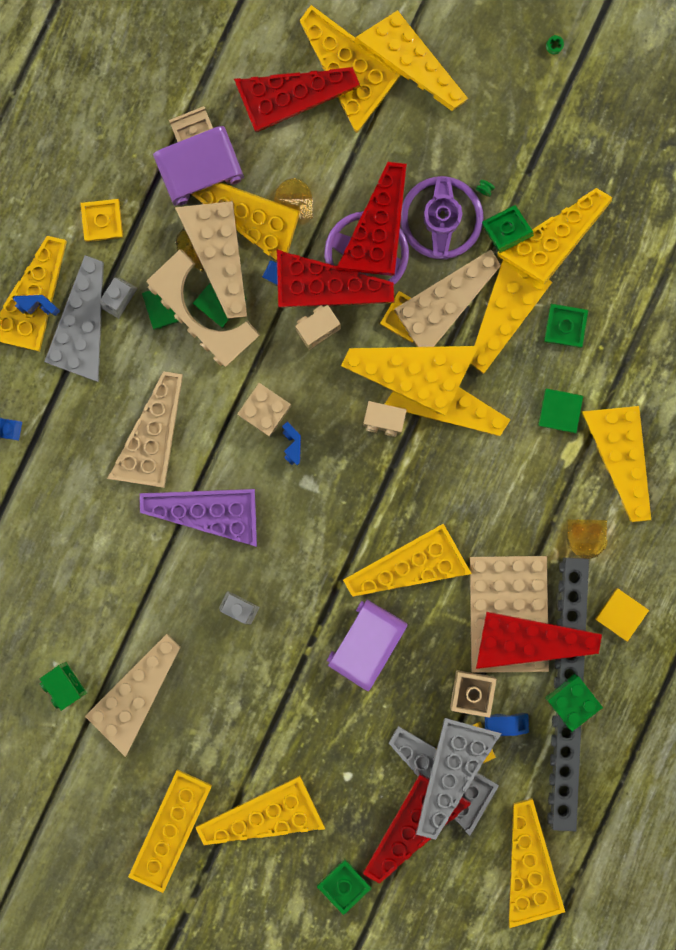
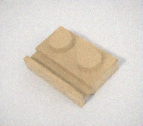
(191, 124)

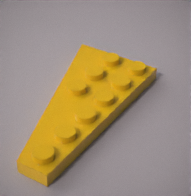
(409, 56)
(256, 218)
(556, 237)
(39, 279)
(507, 308)
(464, 411)
(622, 451)
(417, 562)
(273, 813)
(532, 878)

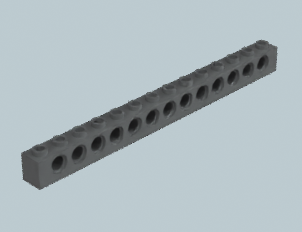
(568, 820)

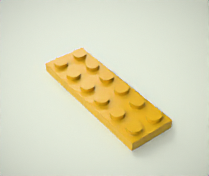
(170, 831)

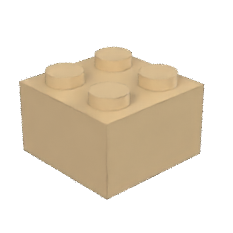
(317, 326)
(264, 410)
(384, 418)
(473, 693)

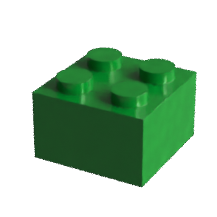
(62, 686)
(573, 702)

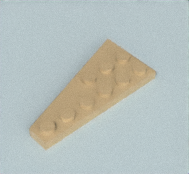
(216, 244)
(438, 307)
(150, 442)
(129, 701)

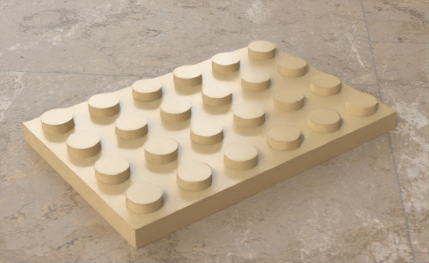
(511, 588)

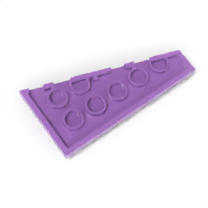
(216, 512)

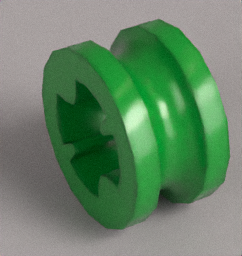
(552, 39)
(485, 188)

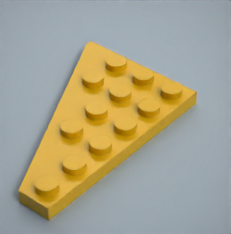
(337, 50)
(417, 373)

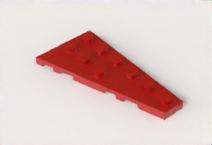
(286, 95)
(377, 233)
(316, 283)
(519, 640)
(401, 838)

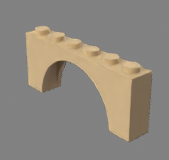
(169, 285)

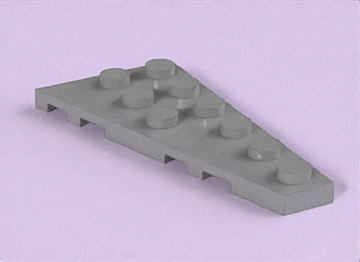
(79, 330)
(420, 758)
(455, 765)

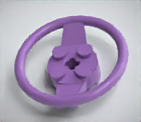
(442, 228)
(340, 242)

